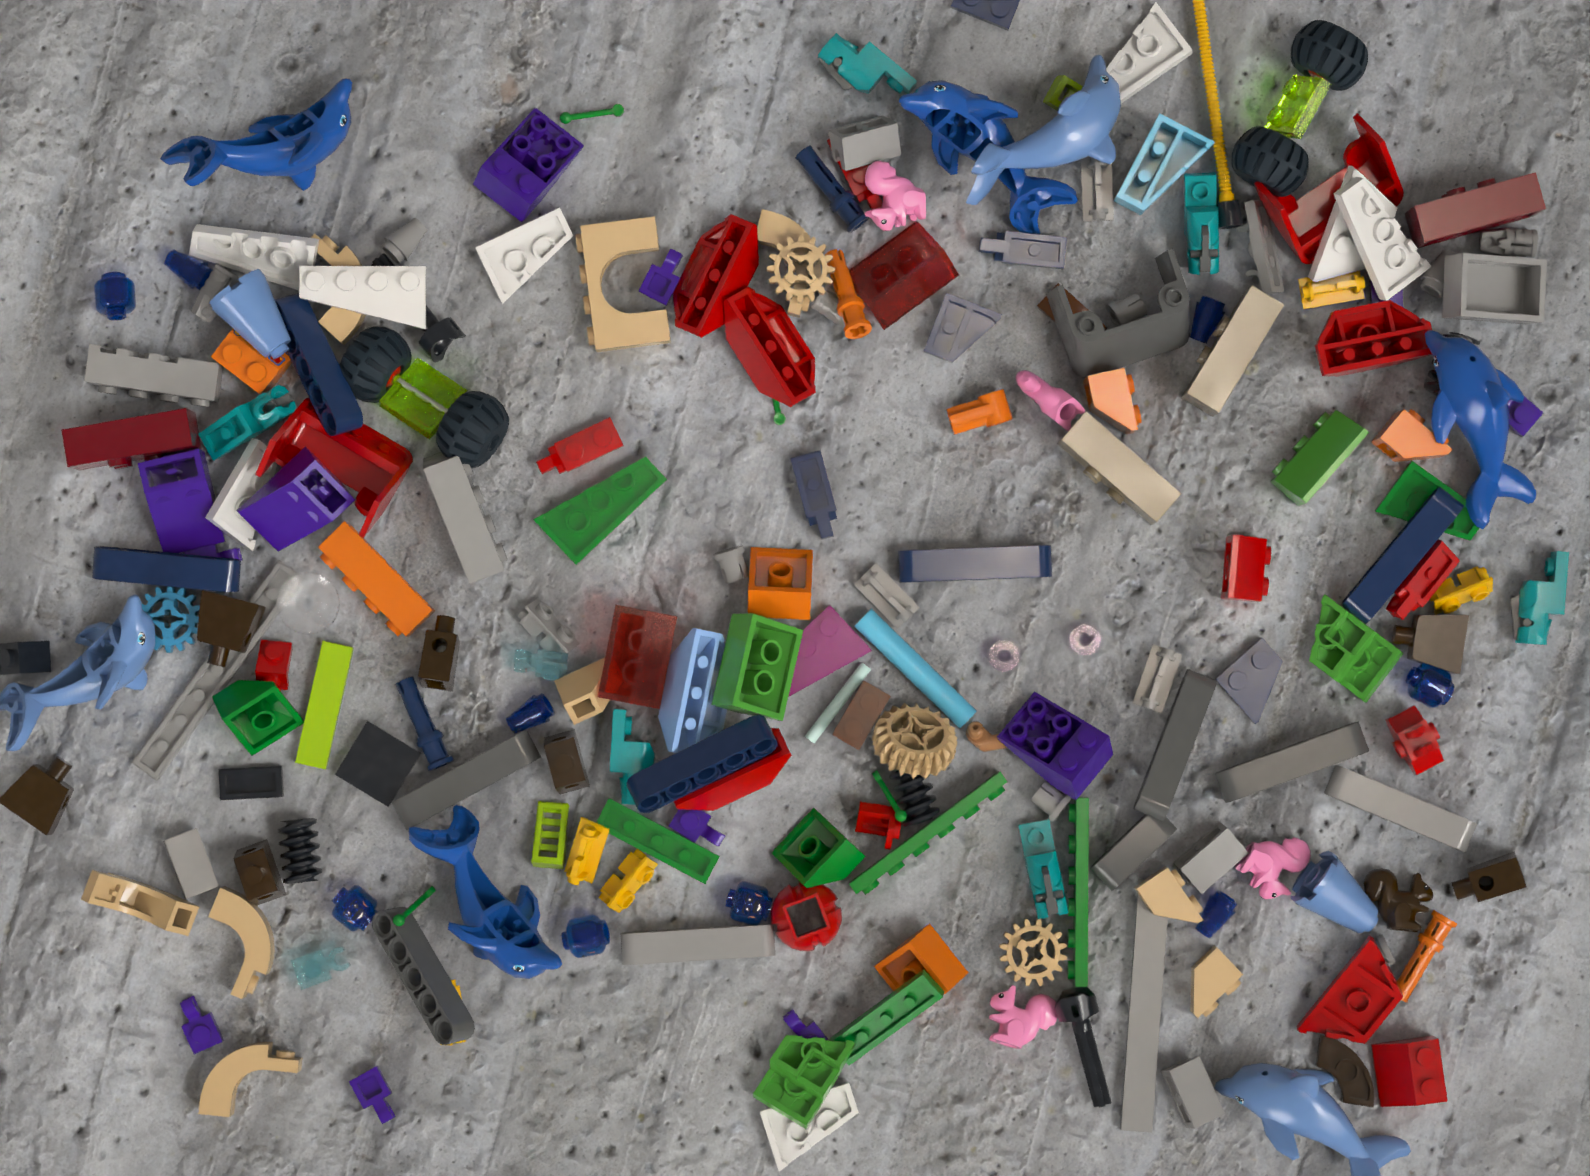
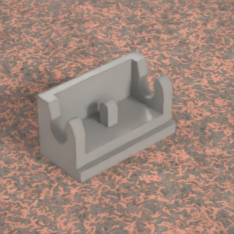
(865, 142)
(1211, 857)
(191, 863)
(1192, 1092)

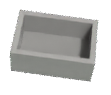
(1494, 288)

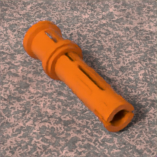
(849, 305)
(1429, 942)

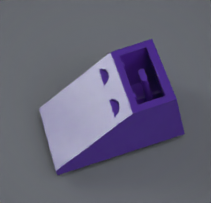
(527, 164)
(179, 500)
(296, 501)
(1057, 744)

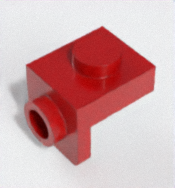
(274, 662)
(878, 820)

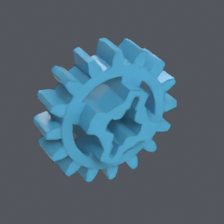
(170, 603)

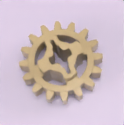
(811, 258)
(1043, 934)

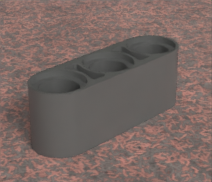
(1132, 850)

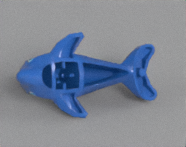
(966, 125)
(281, 147)
(1477, 400)
(492, 923)

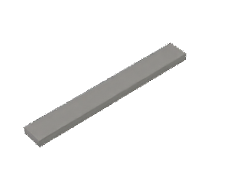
(209, 680)
(1143, 1020)

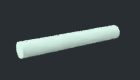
(837, 702)

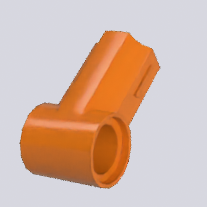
(986, 410)

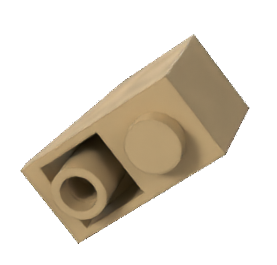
(580, 692)
(1166, 898)
(1210, 980)

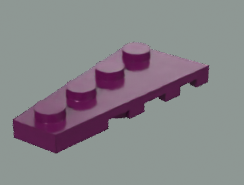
(824, 648)

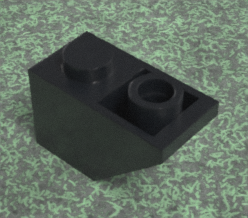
(25, 657)

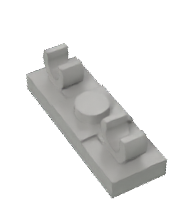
(1262, 248)

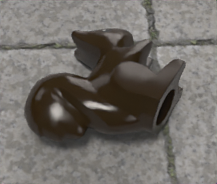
(1396, 906)

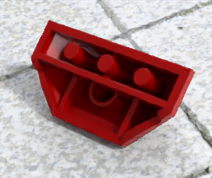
(716, 270)
(1370, 339)
(769, 347)
(740, 782)

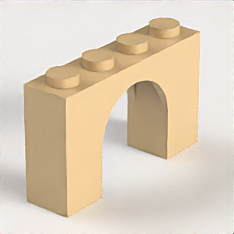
(601, 246)

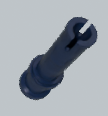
(841, 200)
(428, 737)

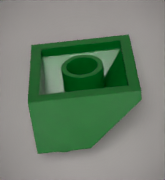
(256, 713)
(817, 852)

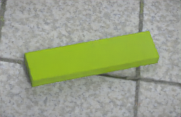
(324, 705)

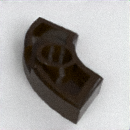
(1348, 1070)

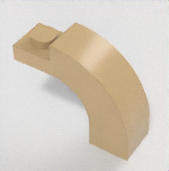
(775, 229)
(339, 321)
(141, 901)
(255, 931)
(221, 1085)

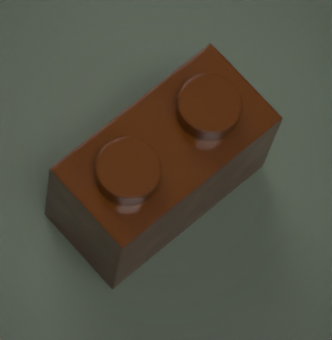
(861, 715)

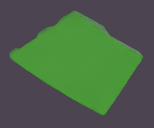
(1351, 651)
(802, 1076)

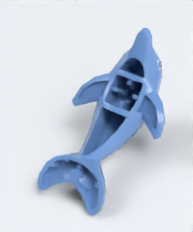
(1073, 134)
(110, 662)
(1297, 1104)

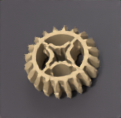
(914, 741)

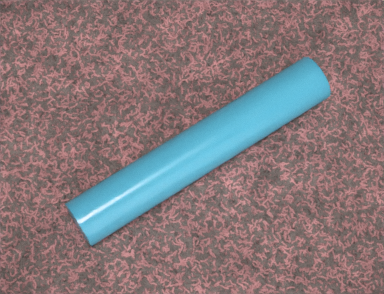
(915, 668)

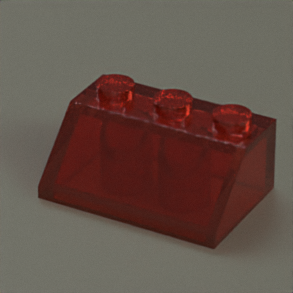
(902, 274)
(637, 656)

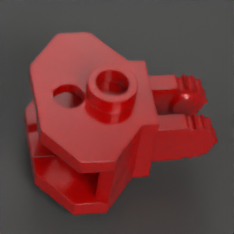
(1415, 740)

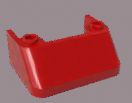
(1305, 219)
(357, 458)

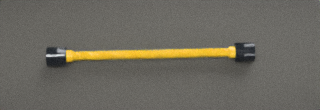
(1229, 208)

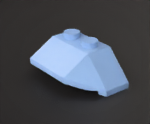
(689, 691)

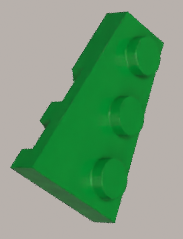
(1412, 491)

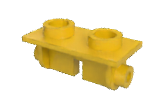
(1331, 291)
(1473, 586)
(586, 851)
(638, 871)

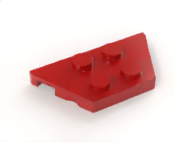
(1356, 998)

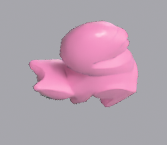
(898, 194)
(1052, 400)
(1268, 860)
(1021, 1025)

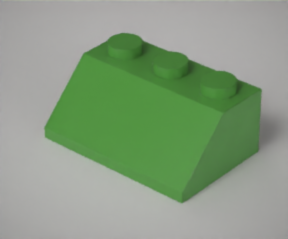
(1317, 456)
(757, 666)

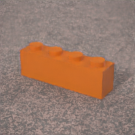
(376, 579)

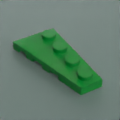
(595, 513)

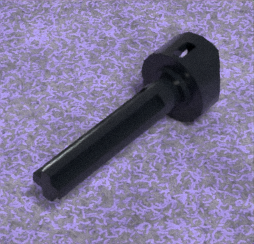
(437, 333)
(1085, 1040)

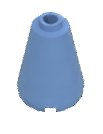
(253, 314)
(1335, 894)

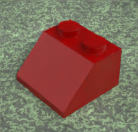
(1244, 568)
(1409, 1072)

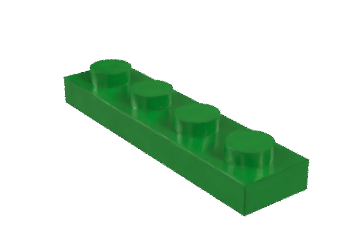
(658, 841)
(890, 1014)

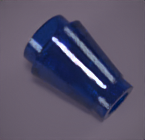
(188, 268)
(1206, 318)
(531, 713)
(1216, 913)

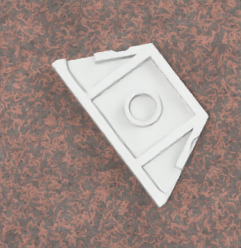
(1337, 249)

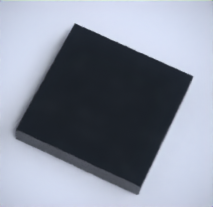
(378, 763)

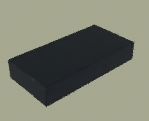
(251, 783)

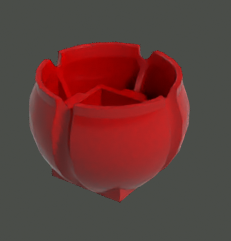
(796, 894)

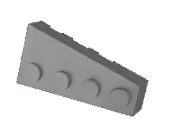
(153, 375)
(464, 516)

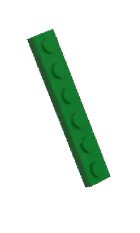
(939, 826)
(1078, 905)

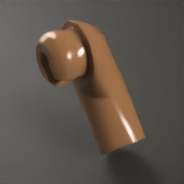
(982, 738)

